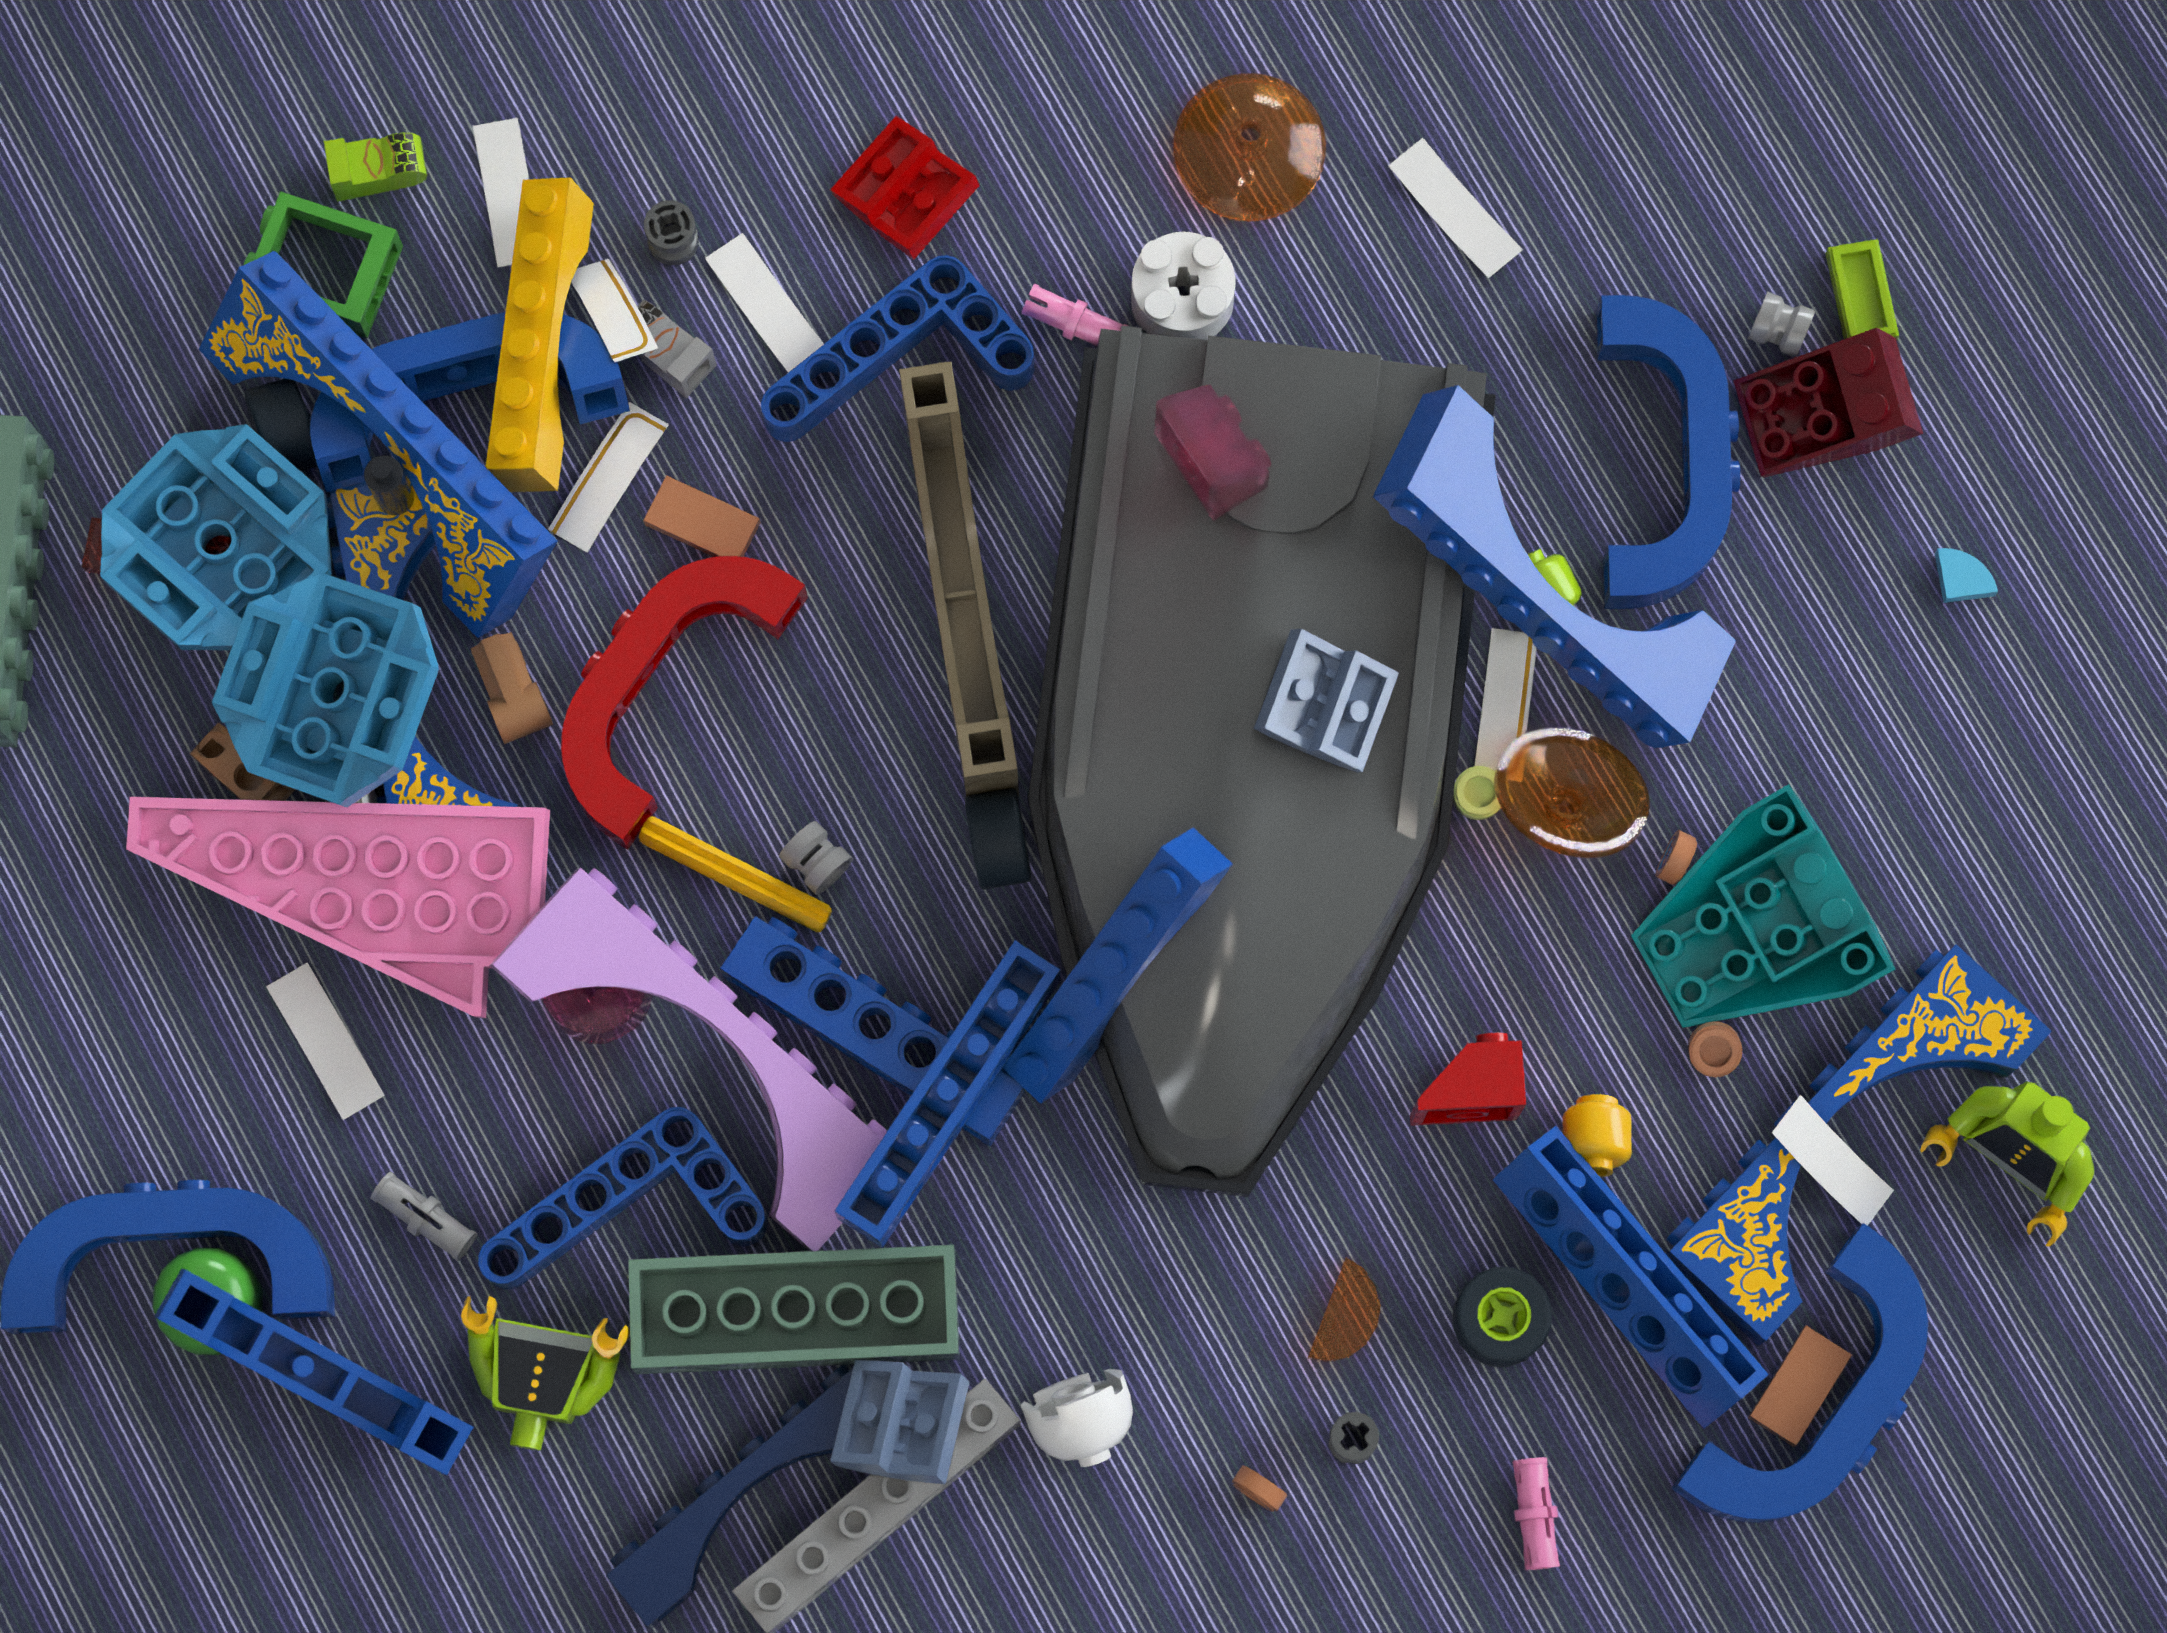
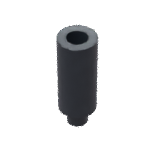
(389, 485)

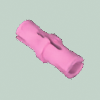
(1068, 316)
(1536, 1513)

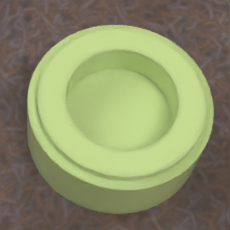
(1475, 793)

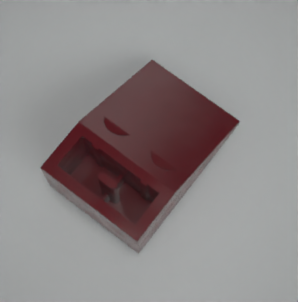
(1829, 404)

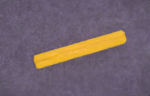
(735, 874)

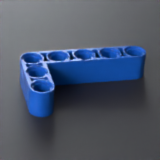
(897, 340)
(622, 1193)

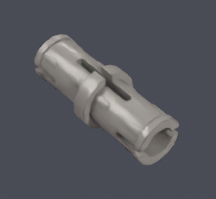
(453, 1237)

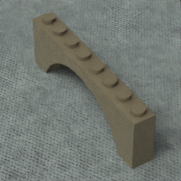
(958, 579)

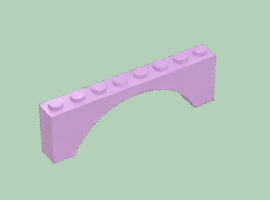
(594, 941)

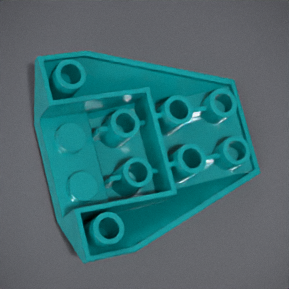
(1762, 922)

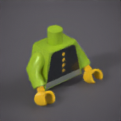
(2030, 1139)
(539, 1370)

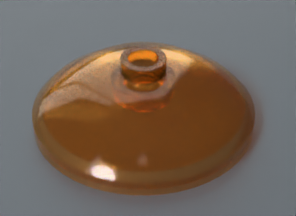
(1244, 176)
(1571, 792)

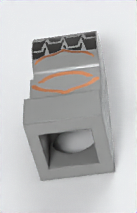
(679, 356)

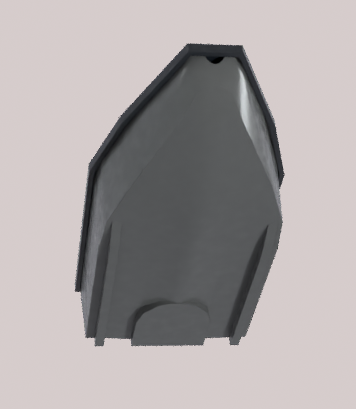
(1152, 713)

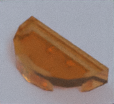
(1349, 1316)

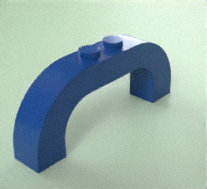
(1675, 345)
(455, 361)
(44, 1261)
(1899, 1317)
(313, 1371)

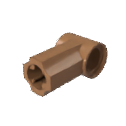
(515, 700)

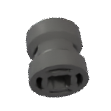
(675, 242)

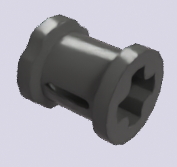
(1353, 1421)

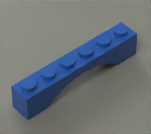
(1145, 921)

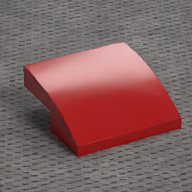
(905, 187)

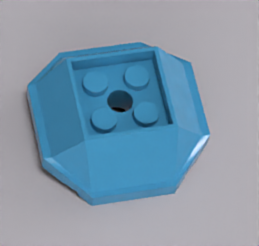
(204, 489)
(284, 679)

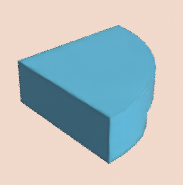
(1963, 576)

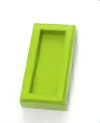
(1861, 288)

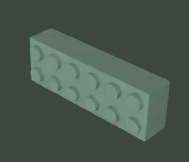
(23, 513)
(793, 1309)

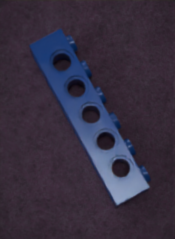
(751, 970)
(948, 1094)
(1630, 1277)

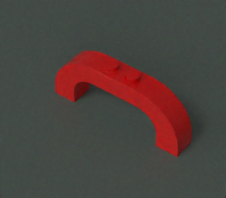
(640, 644)

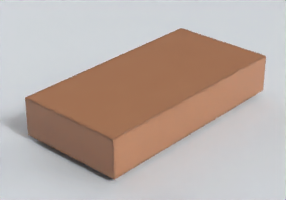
(701, 520)
(1799, 1386)

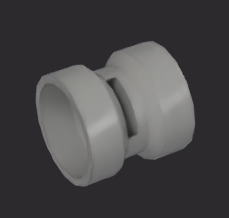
(1781, 324)
(816, 857)

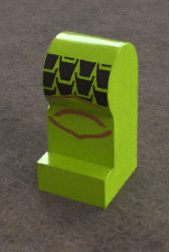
(374, 165)

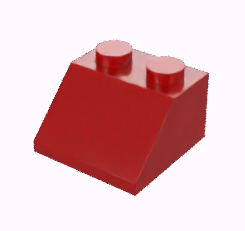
(1477, 1085)

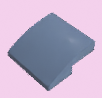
(1326, 700)
(900, 1421)

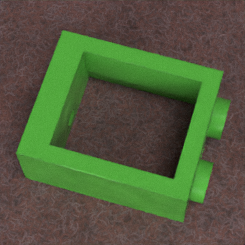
(375, 267)

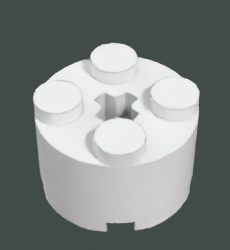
(1189, 262)

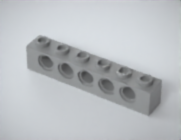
(866, 1519)

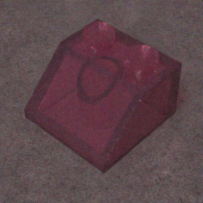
(1211, 449)

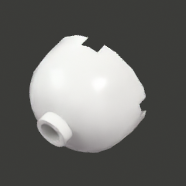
(1081, 1417)

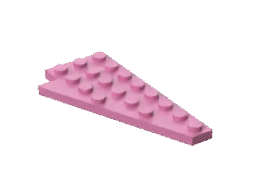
(388, 884)

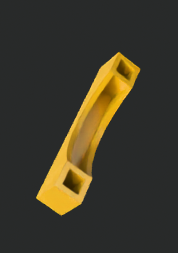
(526, 421)

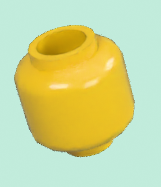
(1599, 1132)

